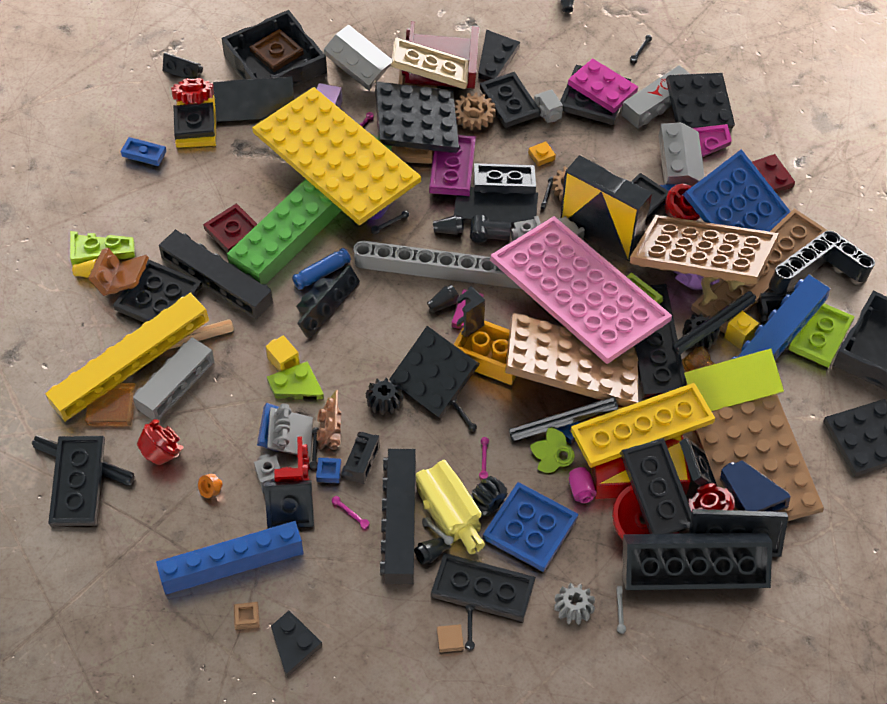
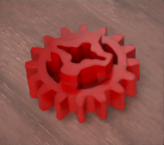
(192, 91)

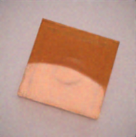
(113, 407)

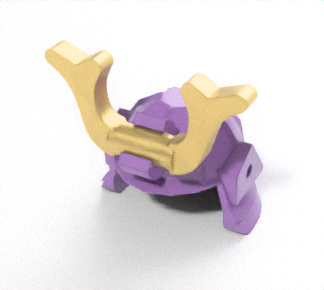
(698, 282)

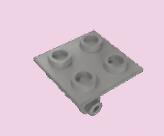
(286, 427)

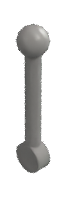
(427, 522)
(621, 628)

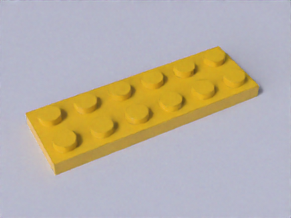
(641, 423)

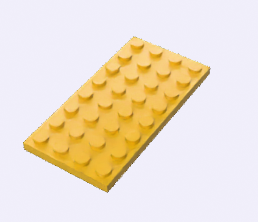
(337, 155)

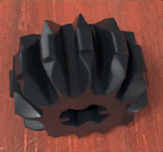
(695, 321)
(384, 396)
(489, 495)

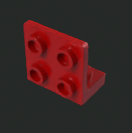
(295, 474)

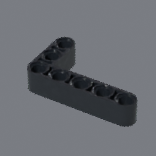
(824, 248)

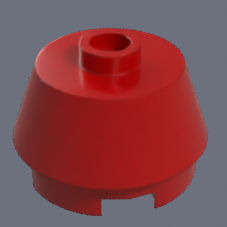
(678, 206)
(158, 443)
(712, 498)

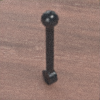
(634, 58)
(543, 204)
(375, 229)
(472, 426)
(313, 464)
(470, 645)

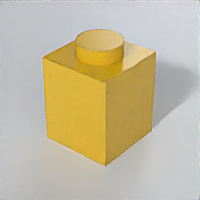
(741, 329)
(282, 354)

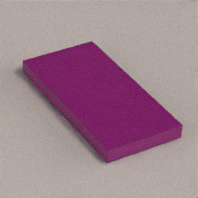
(453, 171)

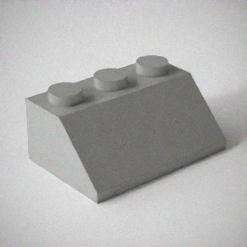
(357, 56)
(680, 154)

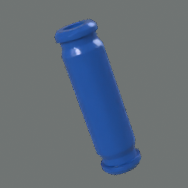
(321, 268)

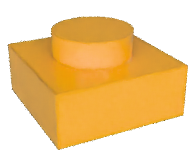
(542, 153)

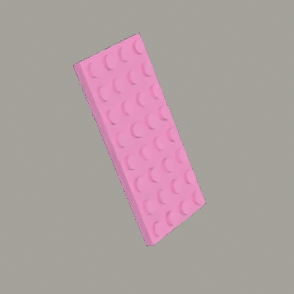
(581, 289)

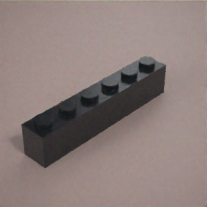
(216, 273)
(400, 516)

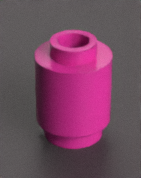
(582, 485)

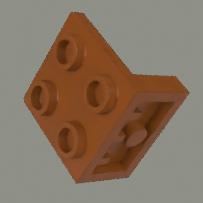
(113, 276)

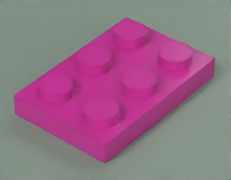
(602, 85)

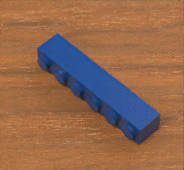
(789, 319)
(230, 557)

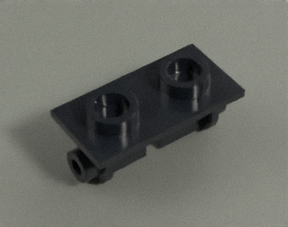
(181, 67)

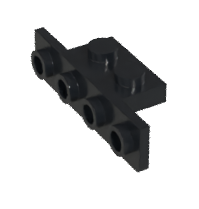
(324, 300)

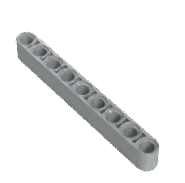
(430, 263)

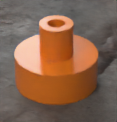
(209, 485)

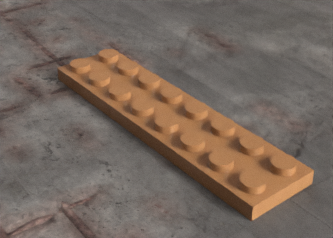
(794, 233)

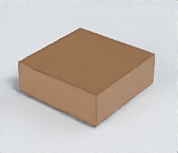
(246, 615)
(450, 638)

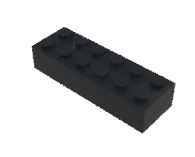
(697, 561)

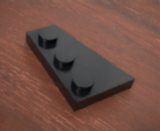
(496, 55)

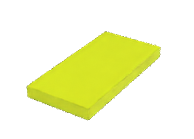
(737, 380)

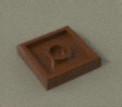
(276, 50)

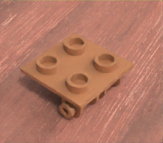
(330, 424)

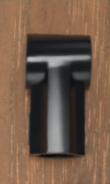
(483, 229)

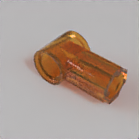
(697, 359)

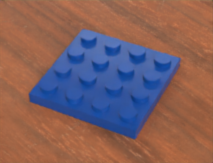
(737, 196)

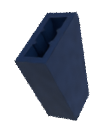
(752, 489)

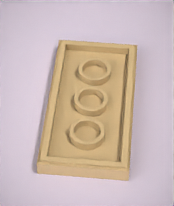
(430, 63)

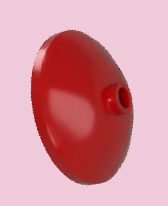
(627, 514)

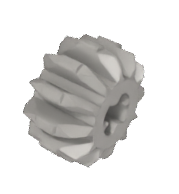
(581, 610)

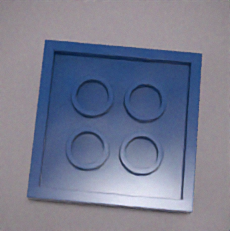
(530, 526)

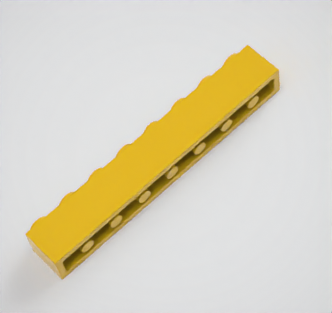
(127, 356)

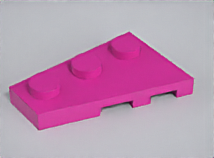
(713, 138)

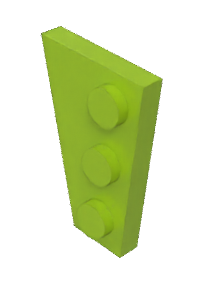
(89, 247)

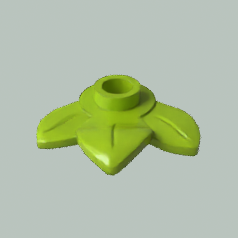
(549, 451)

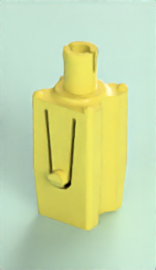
(450, 505)

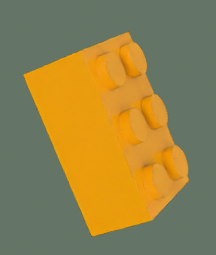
(489, 349)

